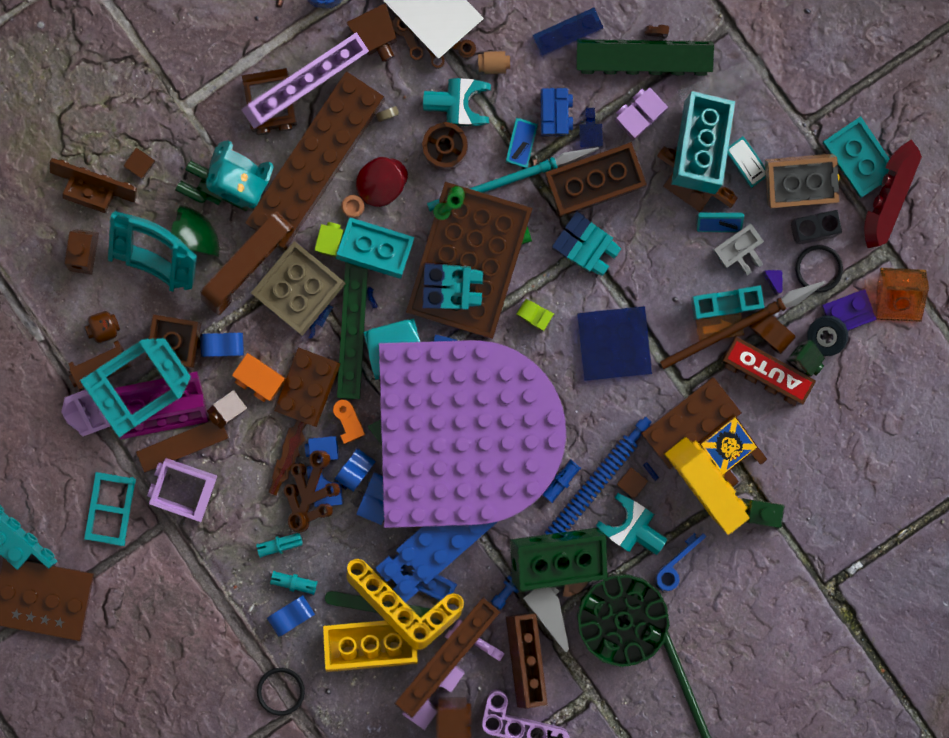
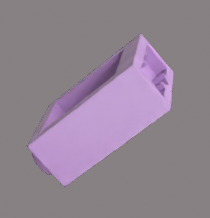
(175, 507)

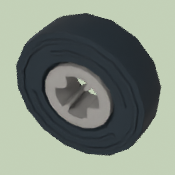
(835, 327)

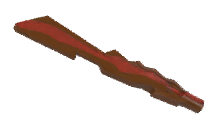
(289, 453)

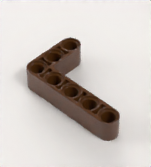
(219, 290)

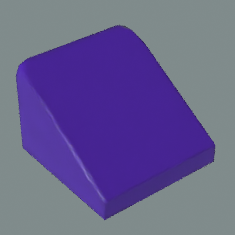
(774, 278)

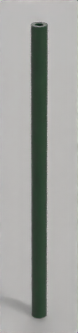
(685, 686)

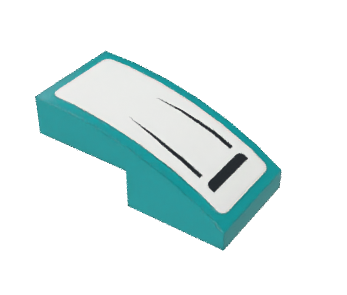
(747, 162)

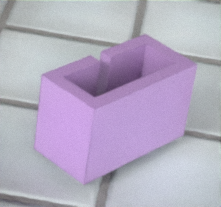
(641, 113)

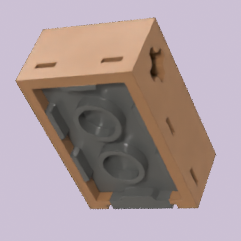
(802, 180)

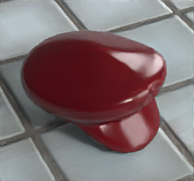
(381, 181)

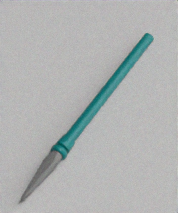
(545, 166)

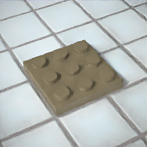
(298, 288)

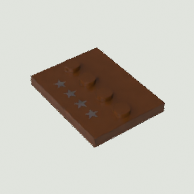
(44, 599)

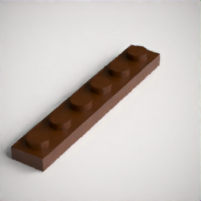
(447, 657)

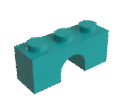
(727, 302)

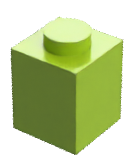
(329, 239)

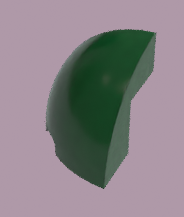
(195, 231)

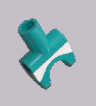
(456, 102)
(634, 528)

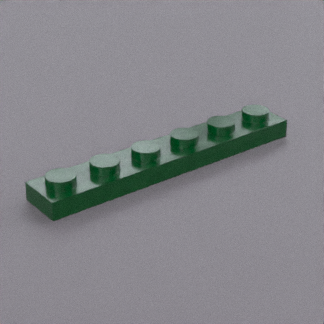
(352, 331)

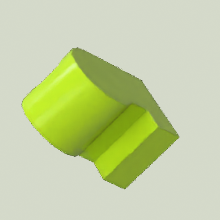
(535, 314)

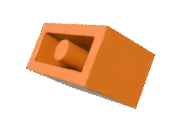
(258, 377)

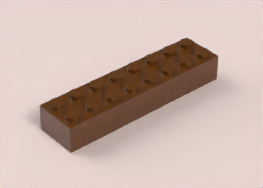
(318, 155)

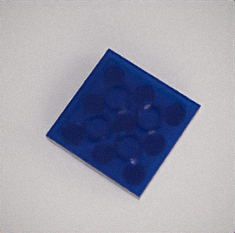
(614, 343)

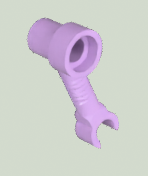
(483, 645)

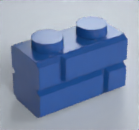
(555, 113)

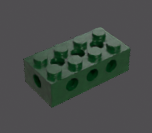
(567, 570)

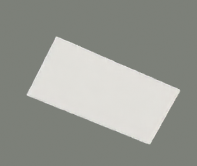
(437, 22)

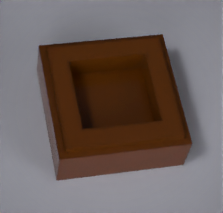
(139, 163)
(632, 483)

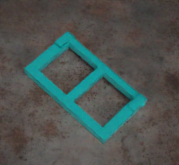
(125, 511)

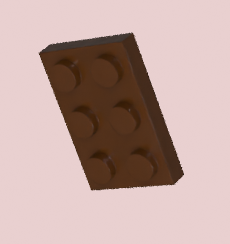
(307, 387)

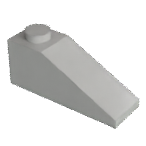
(547, 608)

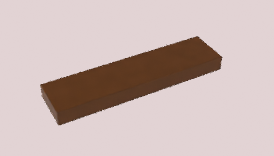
(181, 445)

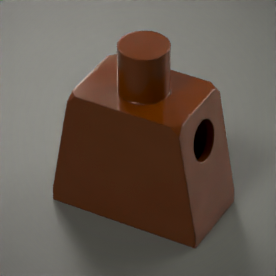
(375, 31)
(81, 251)

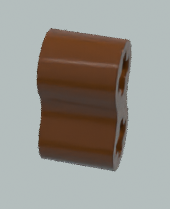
(773, 333)

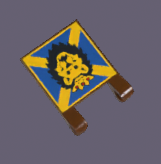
(729, 446)

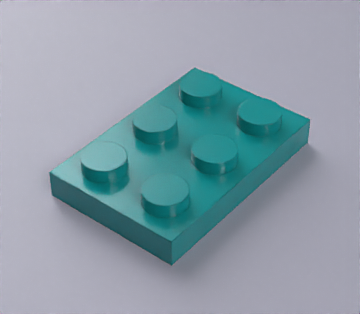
(859, 156)
(375, 248)

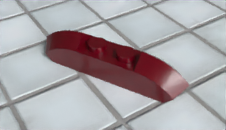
(894, 189)

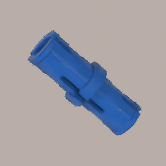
(561, 481)

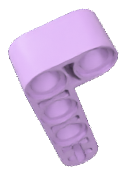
(505, 720)

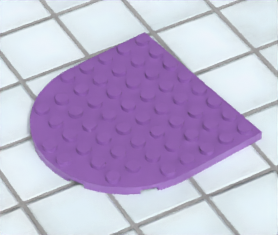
(465, 432)

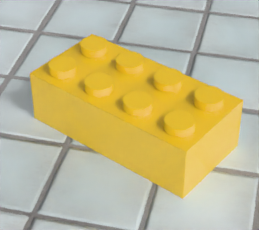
(708, 484)

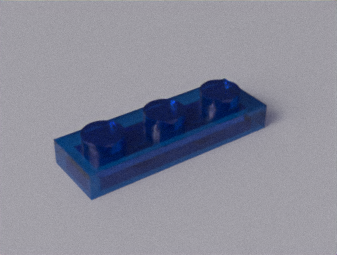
(567, 32)

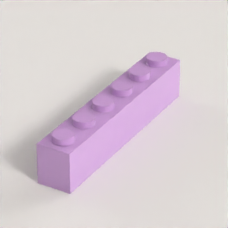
(305, 80)

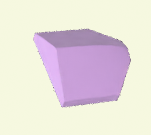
(83, 413)

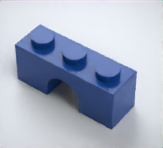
(329, 445)

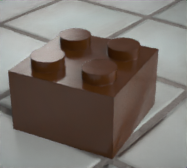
(180, 334)

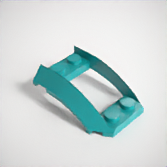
(121, 238)
(110, 402)

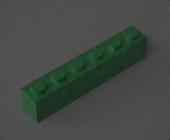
(644, 55)

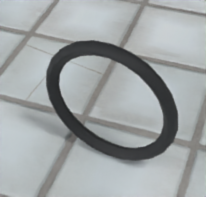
(819, 247)
(301, 697)

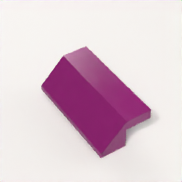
(183, 412)

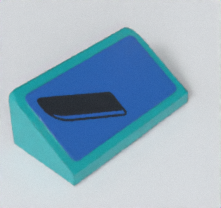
(521, 143)
(719, 222)

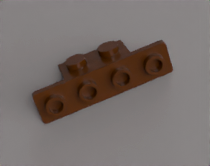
(89, 187)
(694, 198)

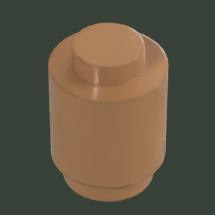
(493, 62)

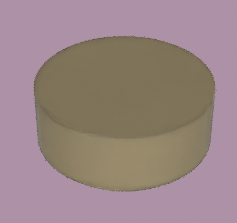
(387, 114)

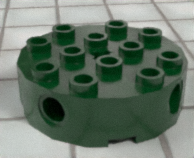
(628, 642)

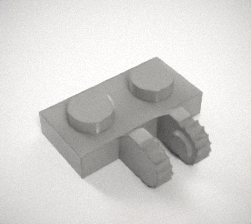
(738, 246)

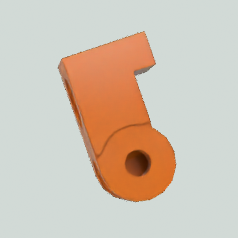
(346, 413)

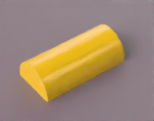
(366, 646)

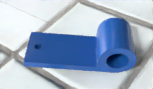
(667, 576)

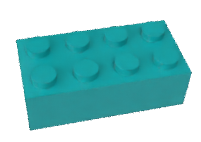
(703, 142)

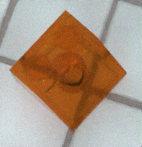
(901, 294)

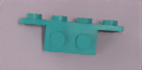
(18, 545)

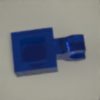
(590, 133)

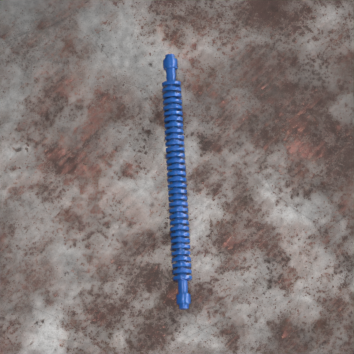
(499, 600)

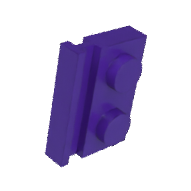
(851, 310)

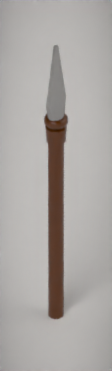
(790, 299)

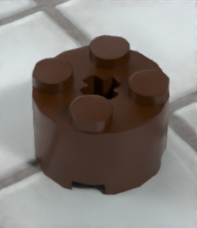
(440, 134)

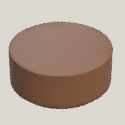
(353, 206)

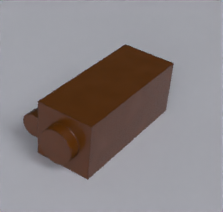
(84, 369)

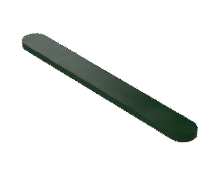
(359, 603)

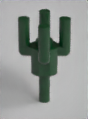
(201, 193)

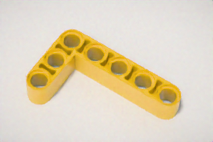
(401, 609)

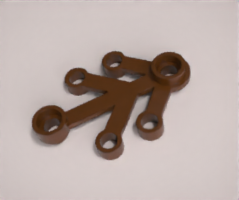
(408, 35)
(300, 517)

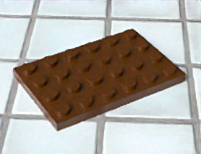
(479, 235)

